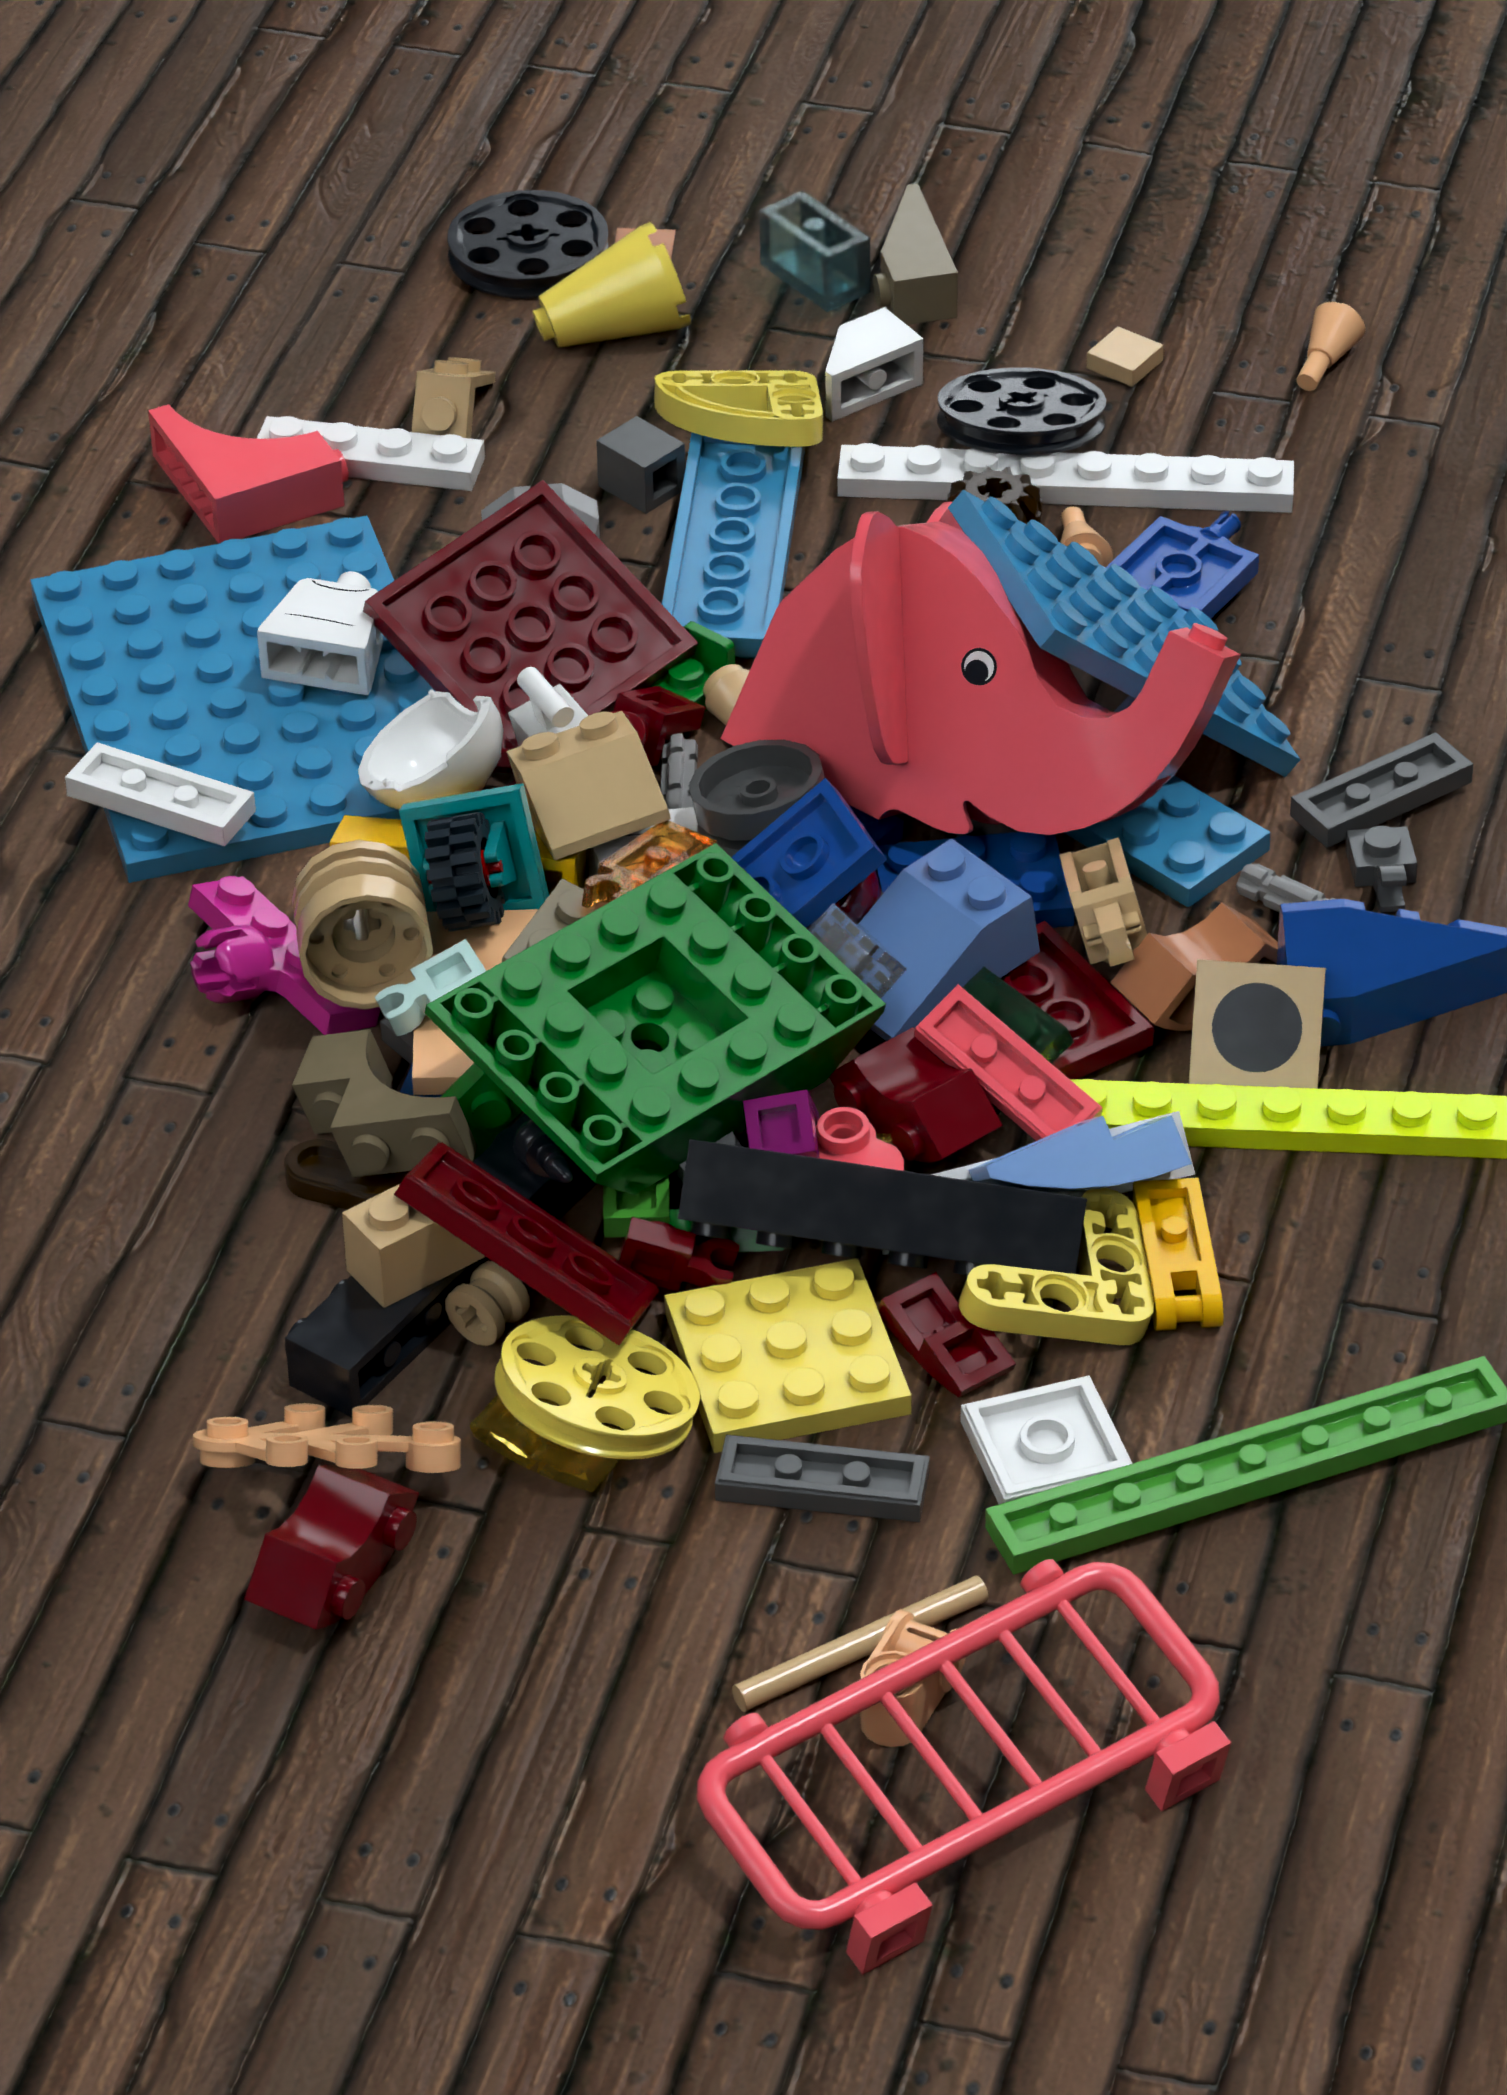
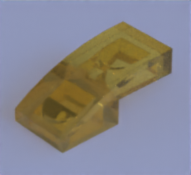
(515, 1441)

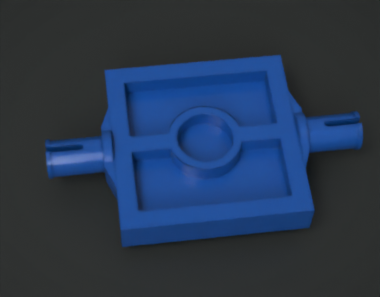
(1191, 562)

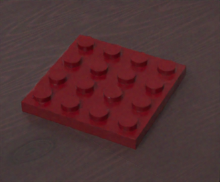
(529, 594)

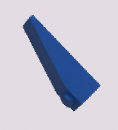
(1389, 967)

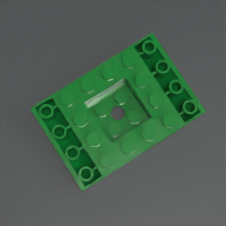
(681, 961)

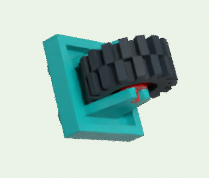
(475, 855)

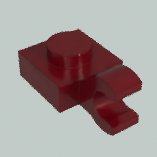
(669, 1255)

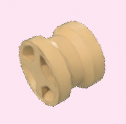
(487, 1303)

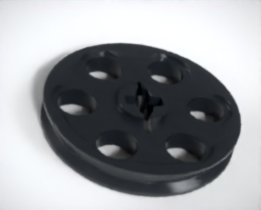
(523, 242)
(1021, 411)

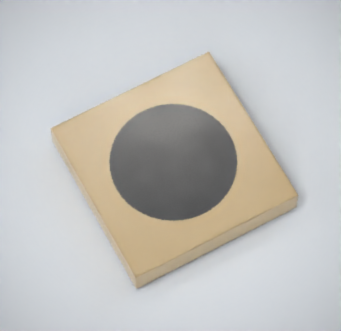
(1256, 1024)

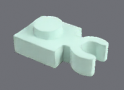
(406, 1003)

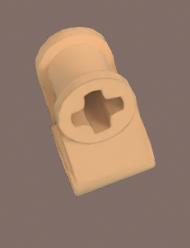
(919, 1700)

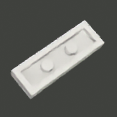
(160, 794)

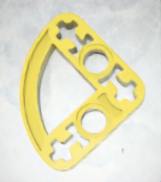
(743, 405)

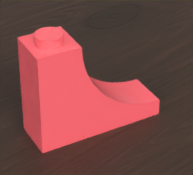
(247, 482)

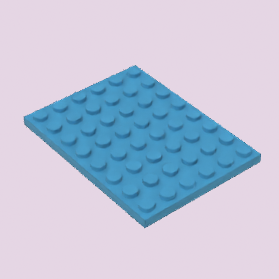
(170, 670)

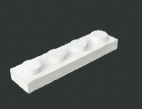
(393, 453)

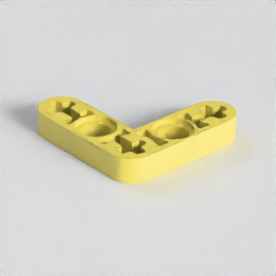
(996, 1293)

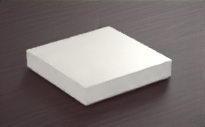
(1042, 1438)

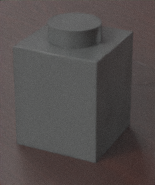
(640, 464)

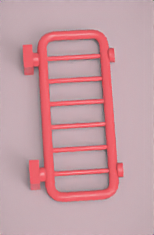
(889, 1904)

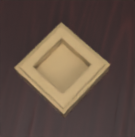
(1125, 356)

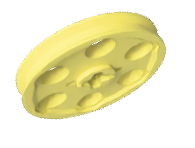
(619, 1401)

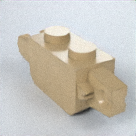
(1104, 902)

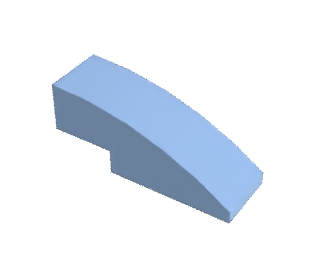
(1089, 1157)

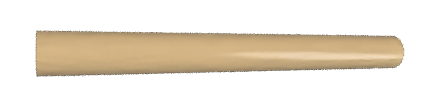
(854, 1645)

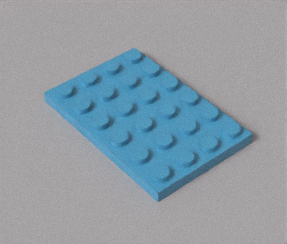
(1108, 621)

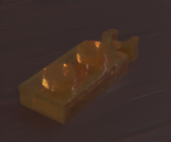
(642, 860)

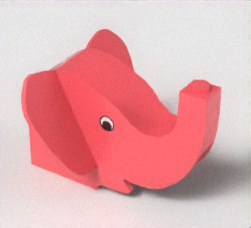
(945, 706)

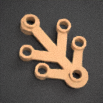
(303, 1432)

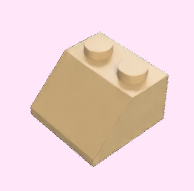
(588, 784)

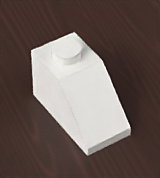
(871, 363)

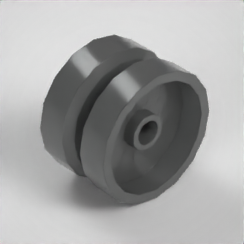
(750, 788)

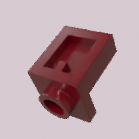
(662, 714)

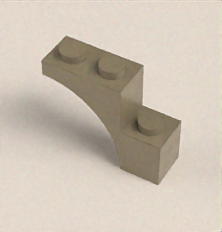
(377, 1129)

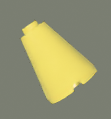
(614, 295)

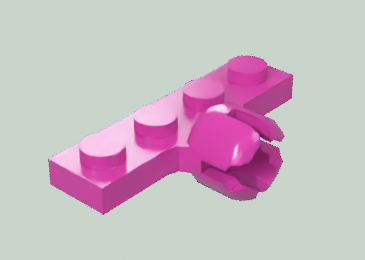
(258, 954)

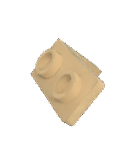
(447, 396)

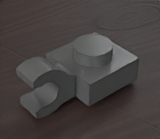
(1383, 860)

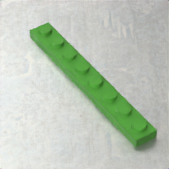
(1247, 1465)

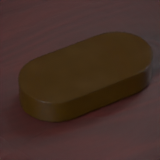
(320, 1174)

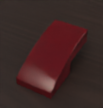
(941, 1339)

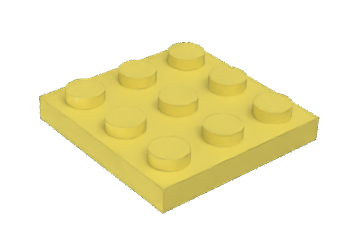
(788, 1353)

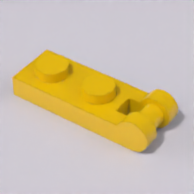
(1178, 1252)

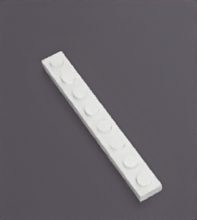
(1075, 477)

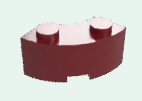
(916, 1098)
(332, 1546)

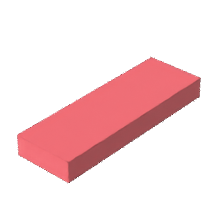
(1006, 1066)

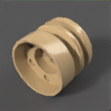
(360, 922)

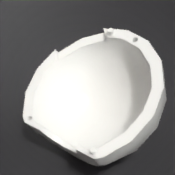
(433, 751)

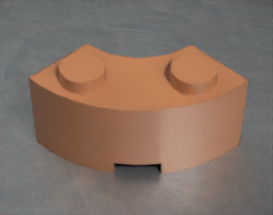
(1165, 967)

